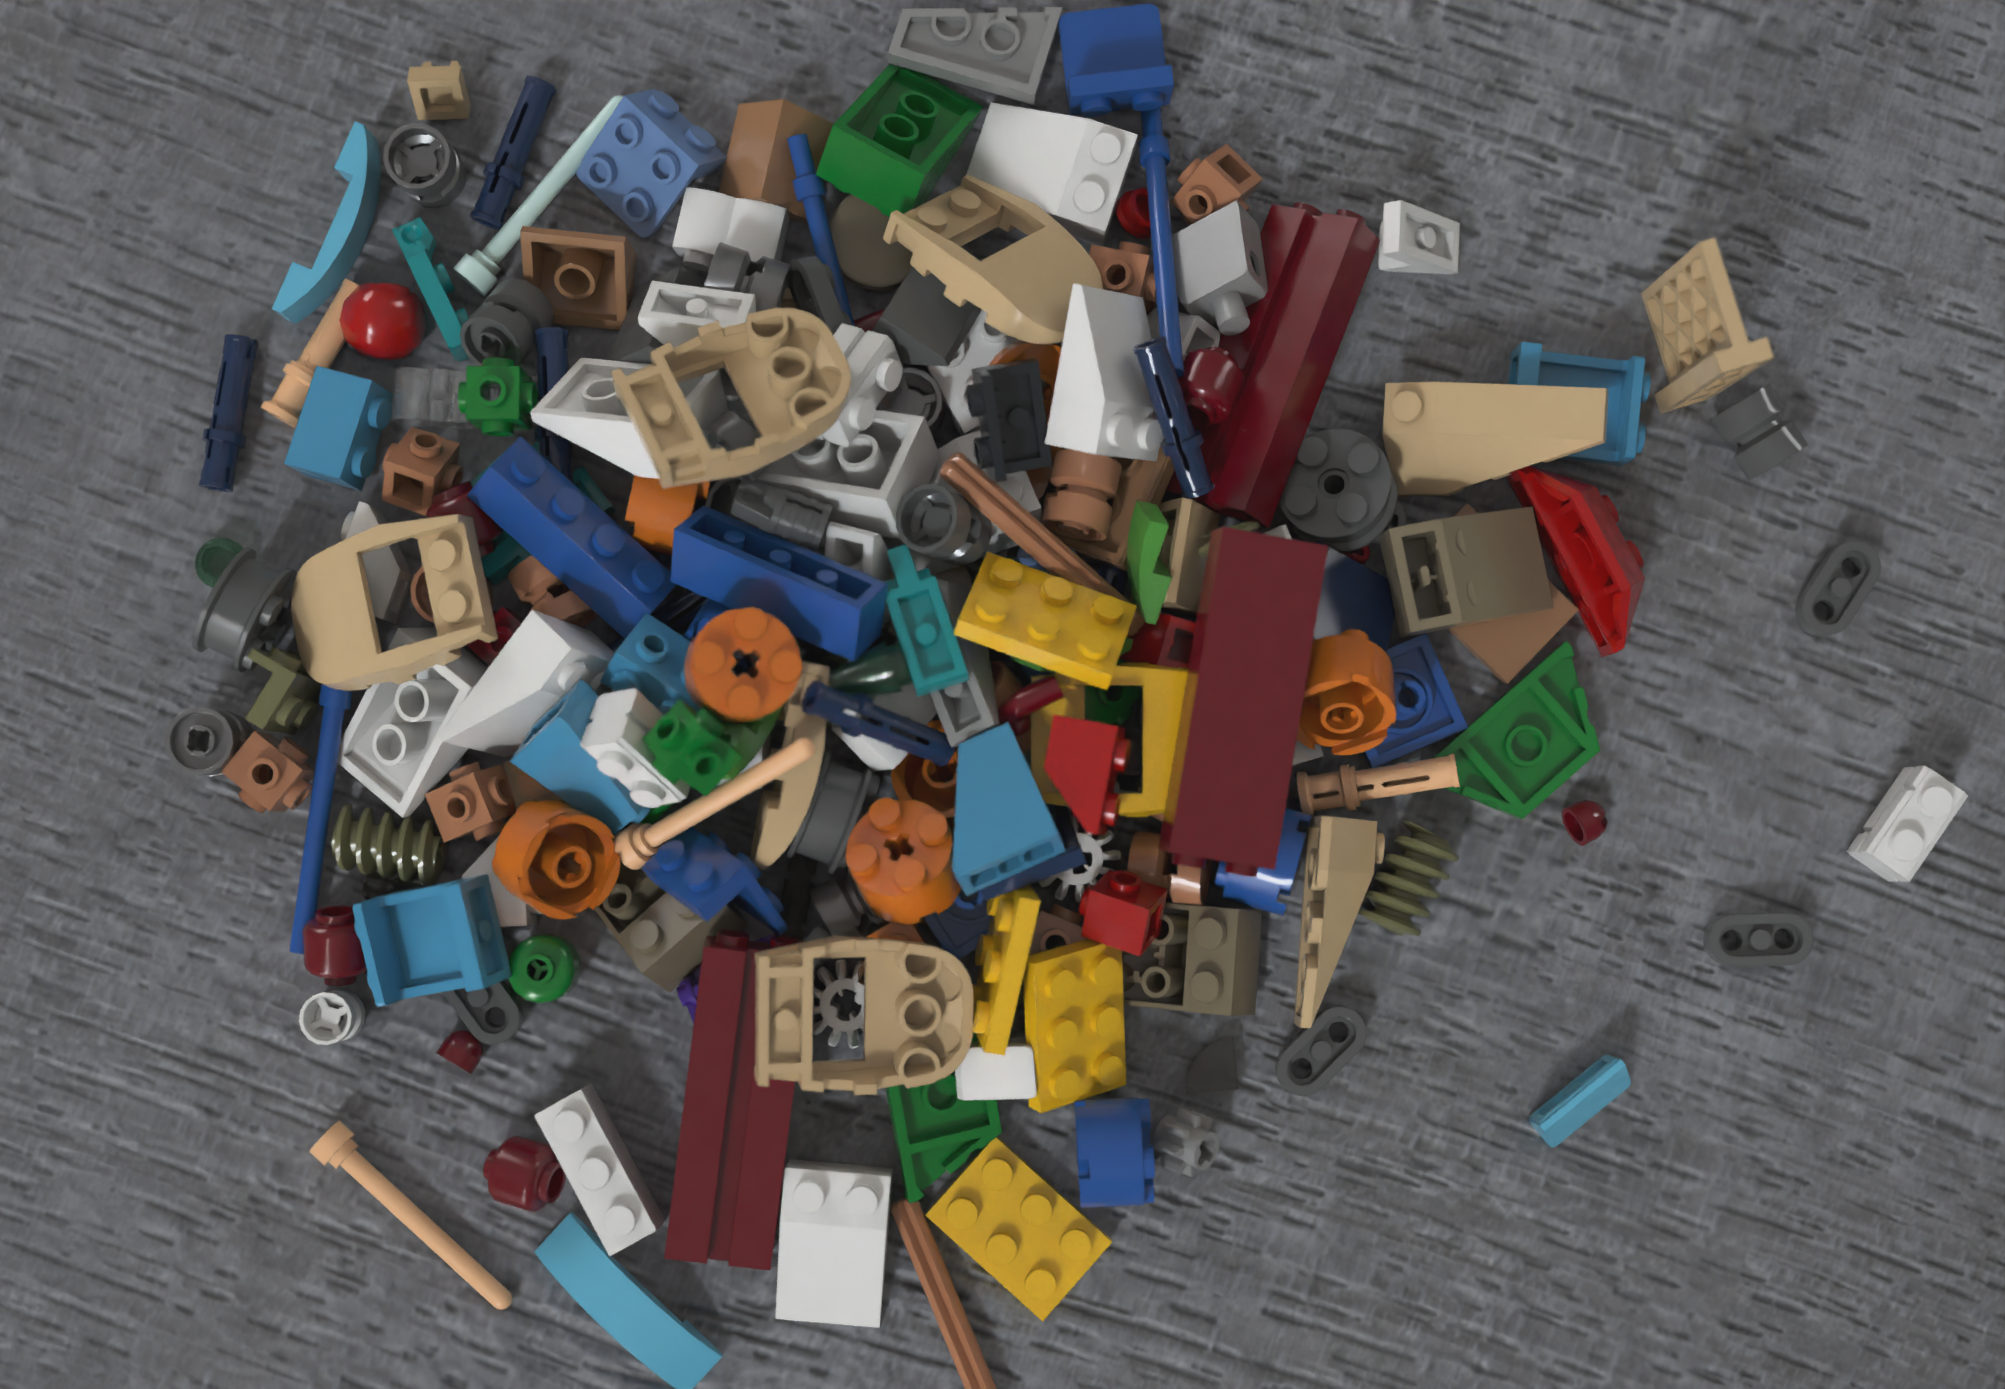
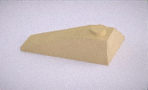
(1473, 432)
(1336, 879)

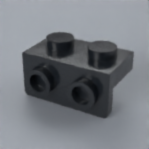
(1010, 418)

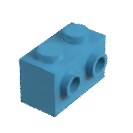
(339, 428)
(652, 663)

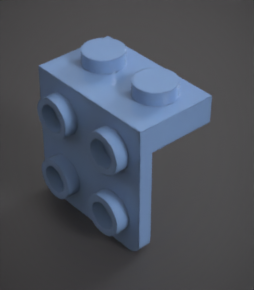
(647, 159)

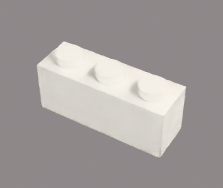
(600, 1169)

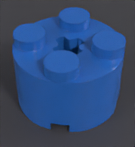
(1264, 890)
(1114, 1152)

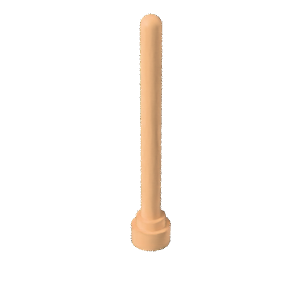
(641, 841)
(340, 1150)

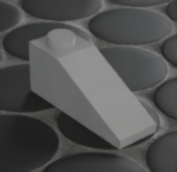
(971, 705)

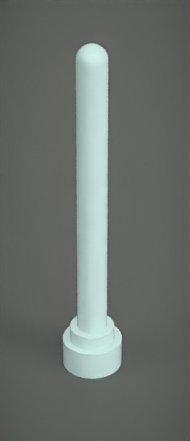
(482, 266)

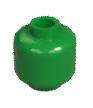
(561, 963)

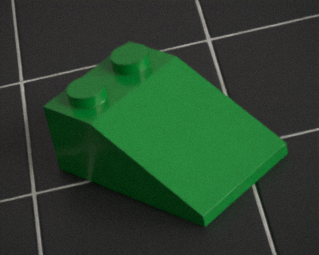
(897, 139)

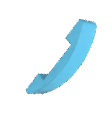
(309, 288)
(625, 1306)

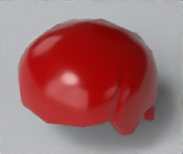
(383, 320)

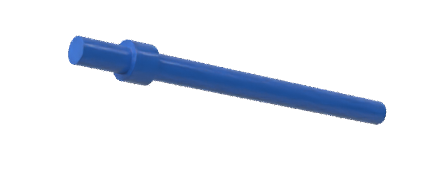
(1154, 157)
(810, 190)
(319, 811)

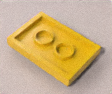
(1045, 620)
(1002, 964)
(1075, 1022)
(1018, 1227)

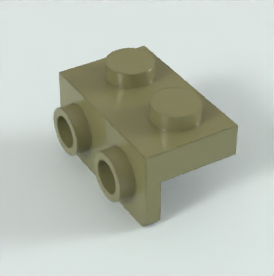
(288, 696)

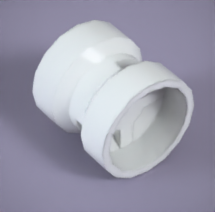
(321, 1021)

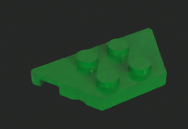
(1526, 739)
(937, 1130)

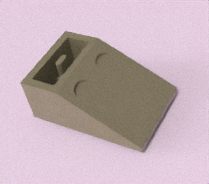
(1465, 570)
(659, 930)
(1198, 962)

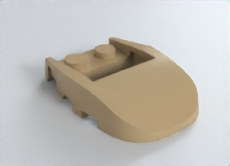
(1019, 287)
(782, 370)
(336, 613)
(786, 806)
(913, 1015)

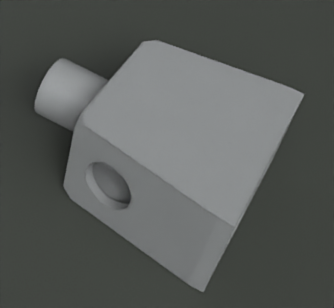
(1220, 268)

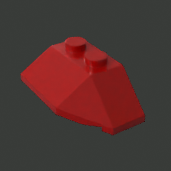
(1586, 551)

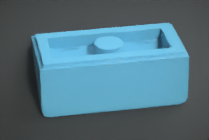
(1580, 1099)

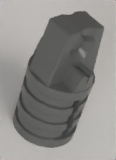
(782, 512)

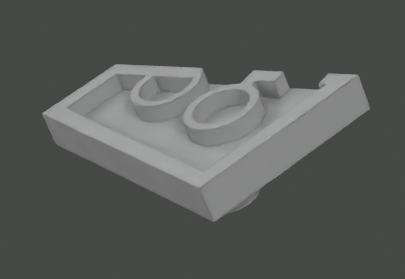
(979, 50)

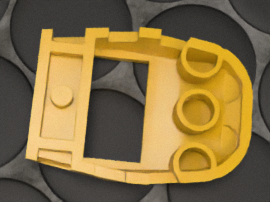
(1161, 716)

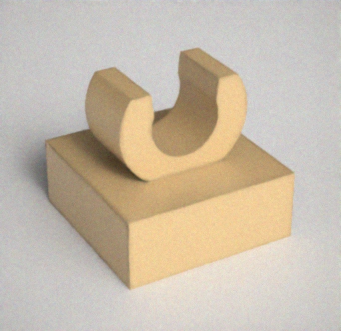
(439, 92)

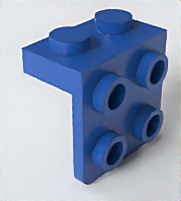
(1114, 60)
(707, 877)

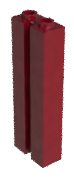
(1286, 353)
(1242, 700)
(729, 1125)

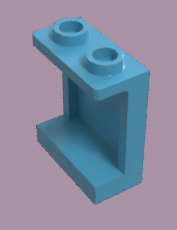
(1624, 379)
(432, 940)

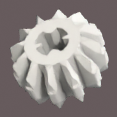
(1087, 845)
(830, 1009)

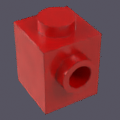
(1123, 911)

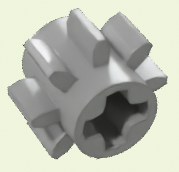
(1186, 1142)

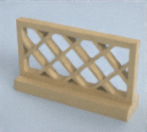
(1699, 329)

